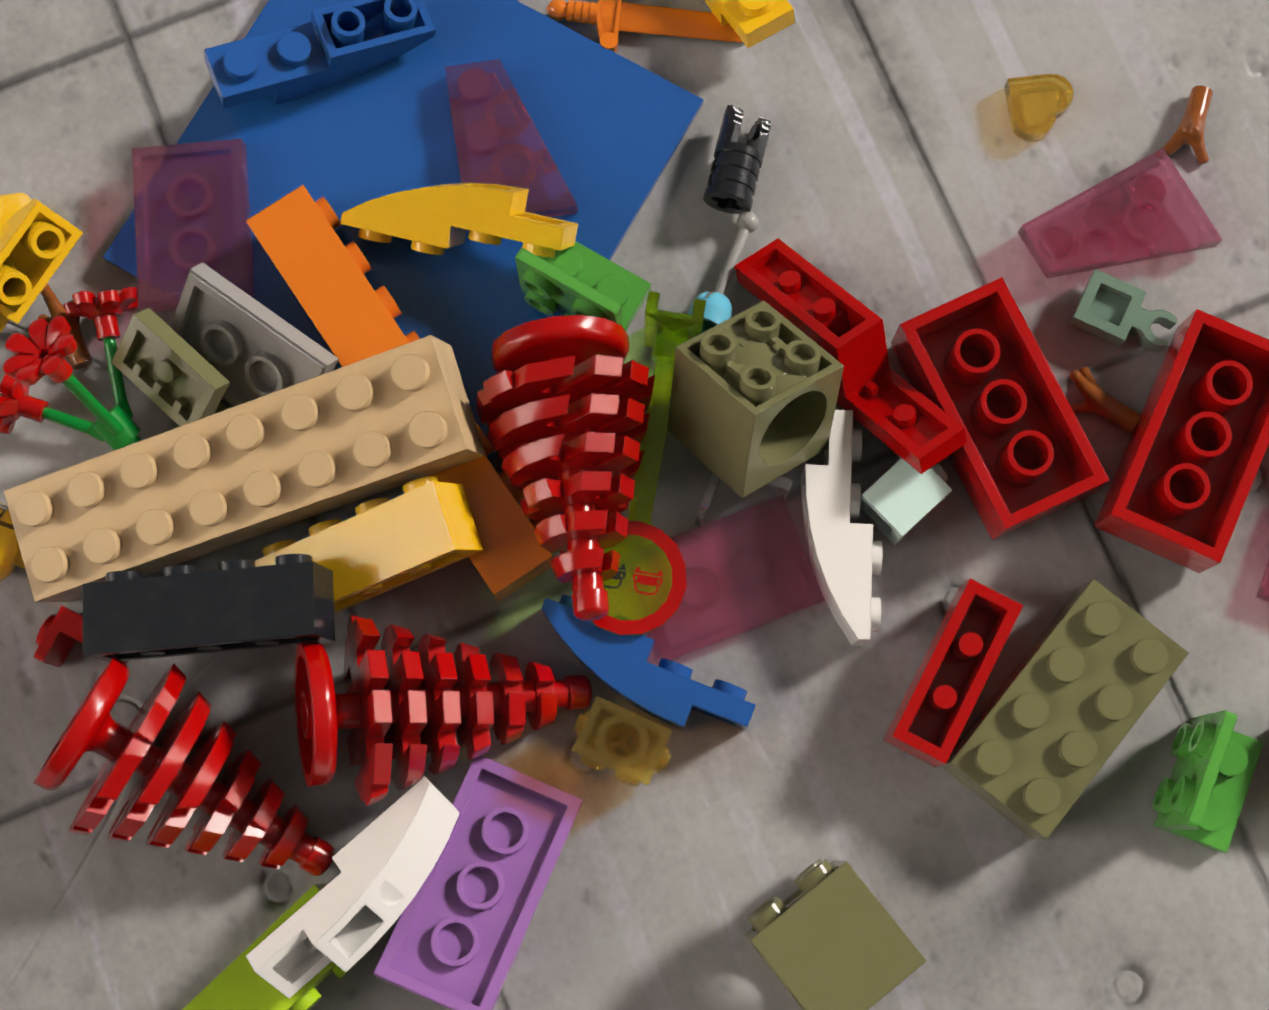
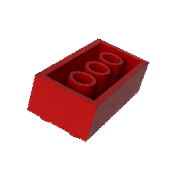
(1020, 431)
(1194, 445)

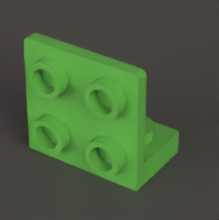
(581, 284)
(1207, 781)

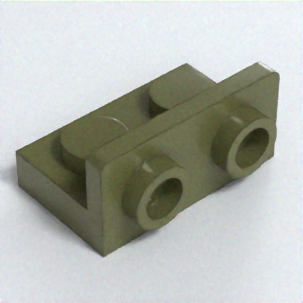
(169, 370)

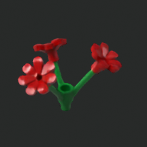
(45, 354)

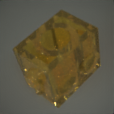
(595, 745)

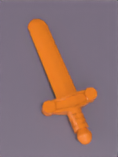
(617, 16)

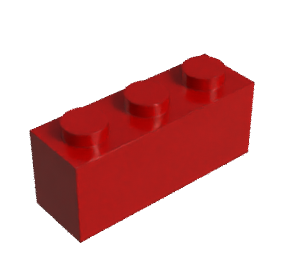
(953, 673)

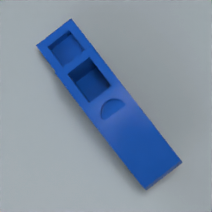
(318, 54)
(657, 690)

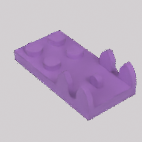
(483, 891)

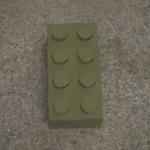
(1064, 710)

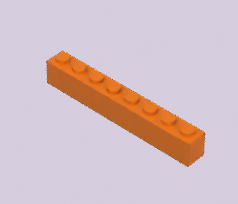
(361, 324)

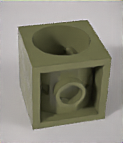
(753, 397)
(832, 941)

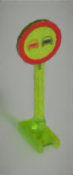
(650, 565)

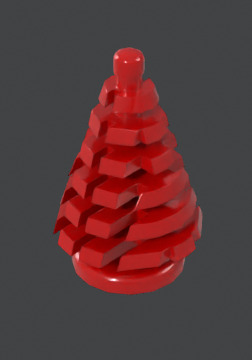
(570, 440)
(415, 696)
(190, 785)

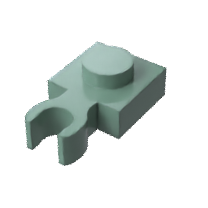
(1113, 309)

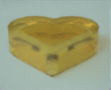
(1036, 104)

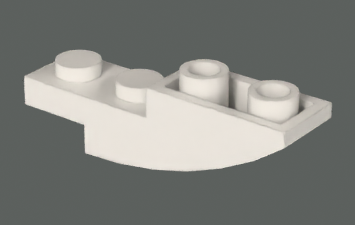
(839, 550)
(375, 885)

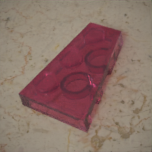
(500, 140)
(1121, 221)

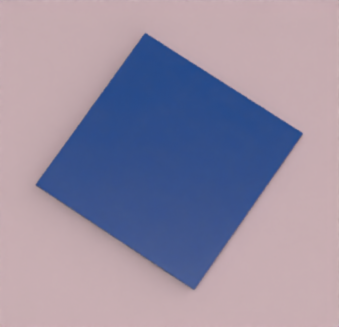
(394, 132)

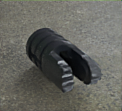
(736, 164)

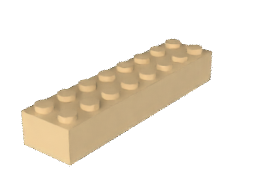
(246, 470)

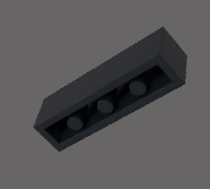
(208, 610)

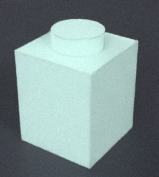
(904, 498)

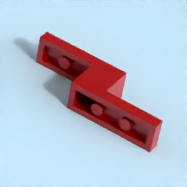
(856, 338)

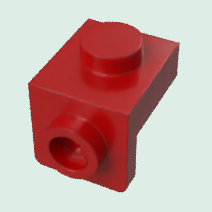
(58, 636)

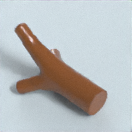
(1193, 124)
(81, 356)
(1101, 402)

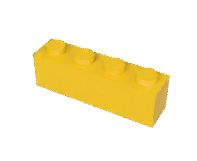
(389, 540)

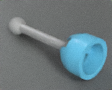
(717, 304)

